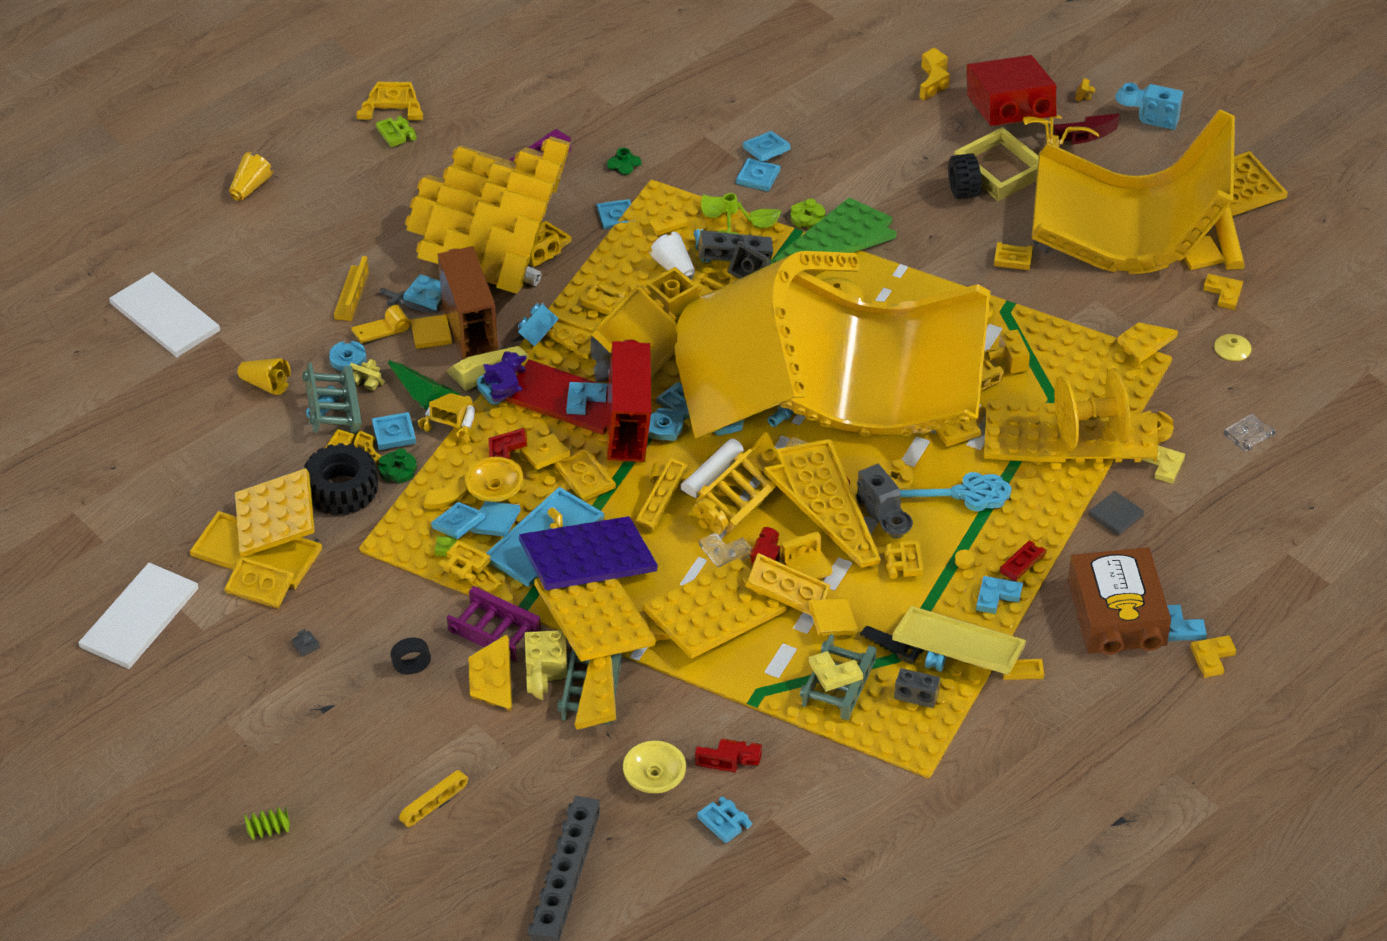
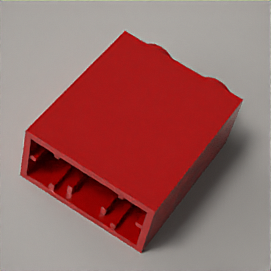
(1011, 90)
(628, 401)

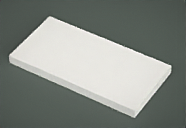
(164, 314)
(138, 615)

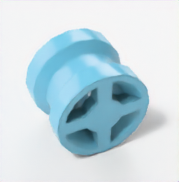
(935, 661)

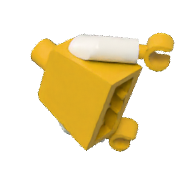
(450, 410)

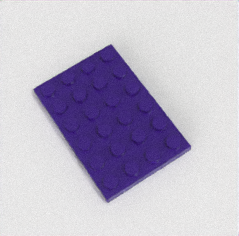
(587, 553)

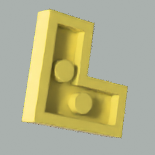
(1169, 464)
(832, 675)

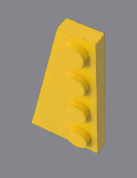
(597, 696)

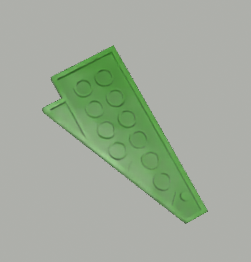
(844, 230)

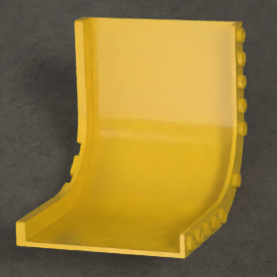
(1130, 219)
(739, 346)
(884, 363)

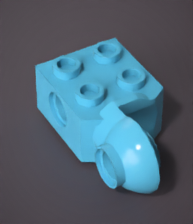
(1157, 104)

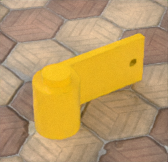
(394, 323)

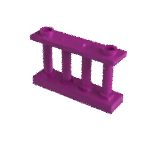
(494, 607)

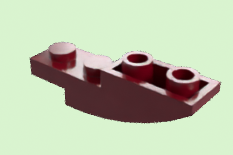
(1101, 124)

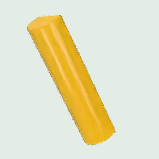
(1229, 241)

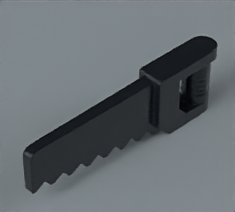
(885, 640)

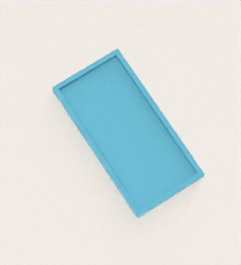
(508, 552)

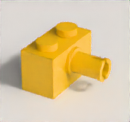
(1012, 350)

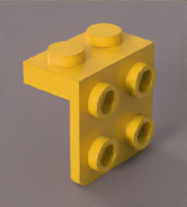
(806, 556)

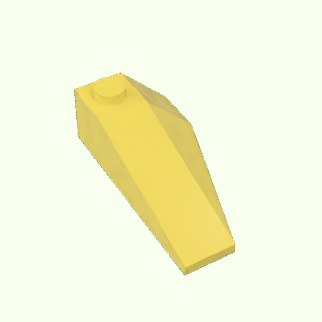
(470, 369)

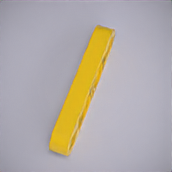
(433, 798)

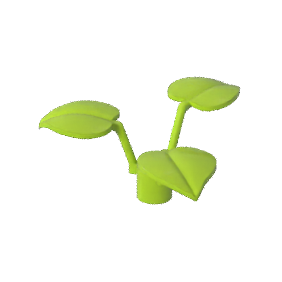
(715, 206)

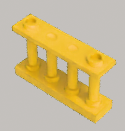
(744, 506)

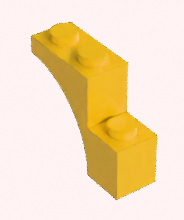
(935, 65)

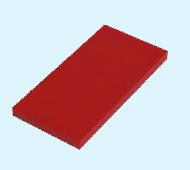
(547, 393)

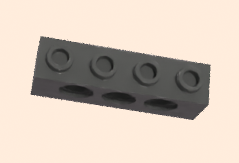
(722, 245)

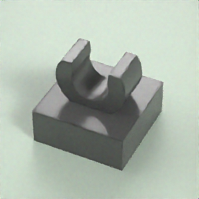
(305, 642)

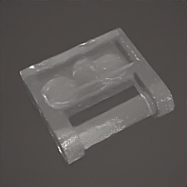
(1246, 428)

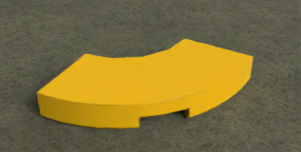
(367, 442)
(442, 497)

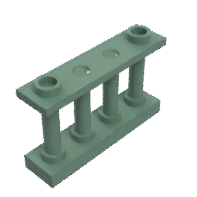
(348, 392)
(851, 690)
(564, 704)

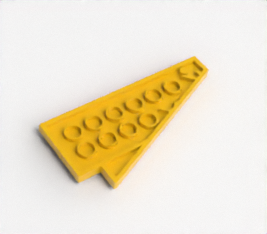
(819, 487)

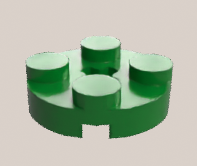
(397, 458)

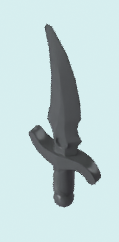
(399, 297)

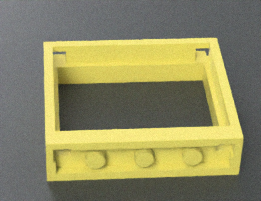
(989, 182)

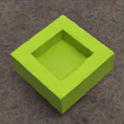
(443, 544)

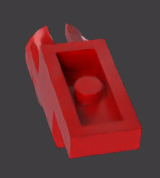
(766, 545)
(728, 755)

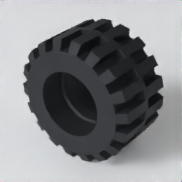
(964, 176)

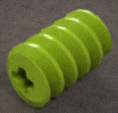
(267, 823)

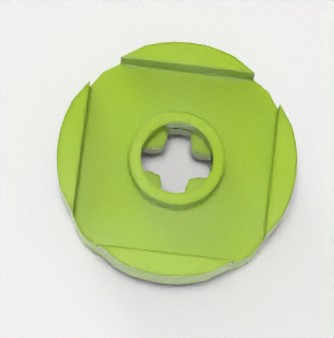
(799, 212)

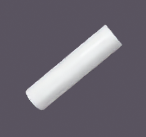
(712, 468)

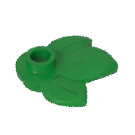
(624, 161)

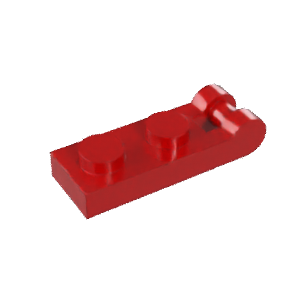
(1022, 560)

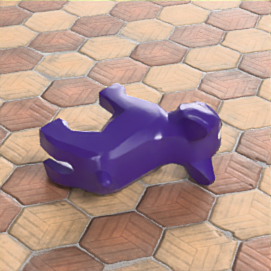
(505, 375)

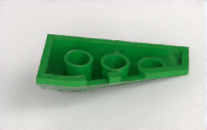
(419, 386)

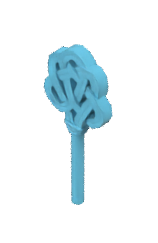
(976, 491)

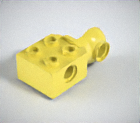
(544, 660)

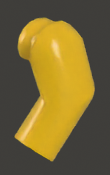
(557, 518)

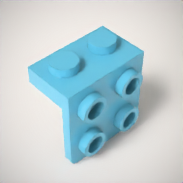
(537, 323)

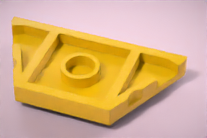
(1145, 340)
(492, 674)

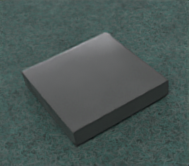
(1116, 513)

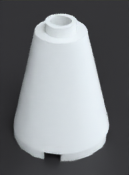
(671, 252)

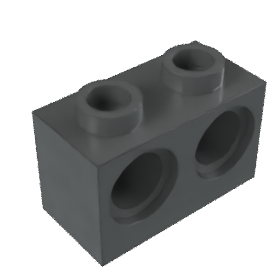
(917, 688)

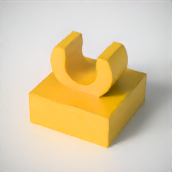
(1083, 90)

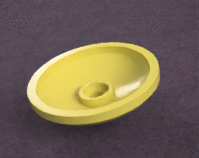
(654, 759)

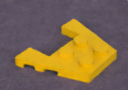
(391, 95)

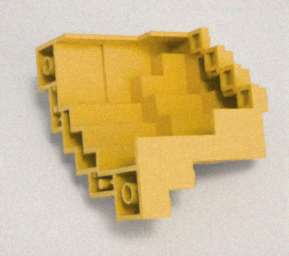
(490, 207)

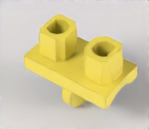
(368, 372)

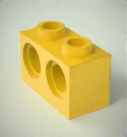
(545, 247)

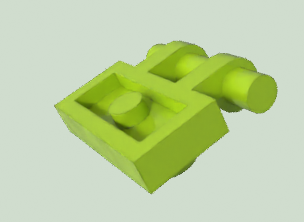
(391, 131)

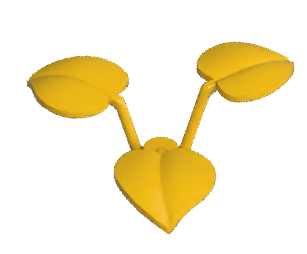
(1054, 139)

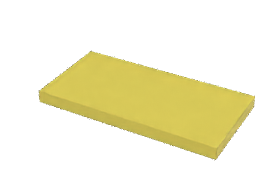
(959, 640)

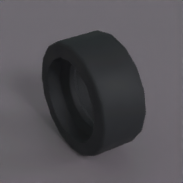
(408, 646)

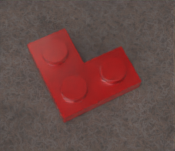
(502, 444)

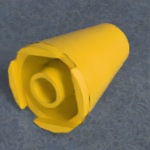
(249, 176)
(266, 374)

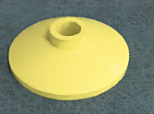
(1232, 347)

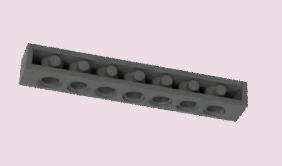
(565, 870)

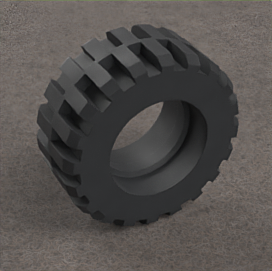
(342, 461)

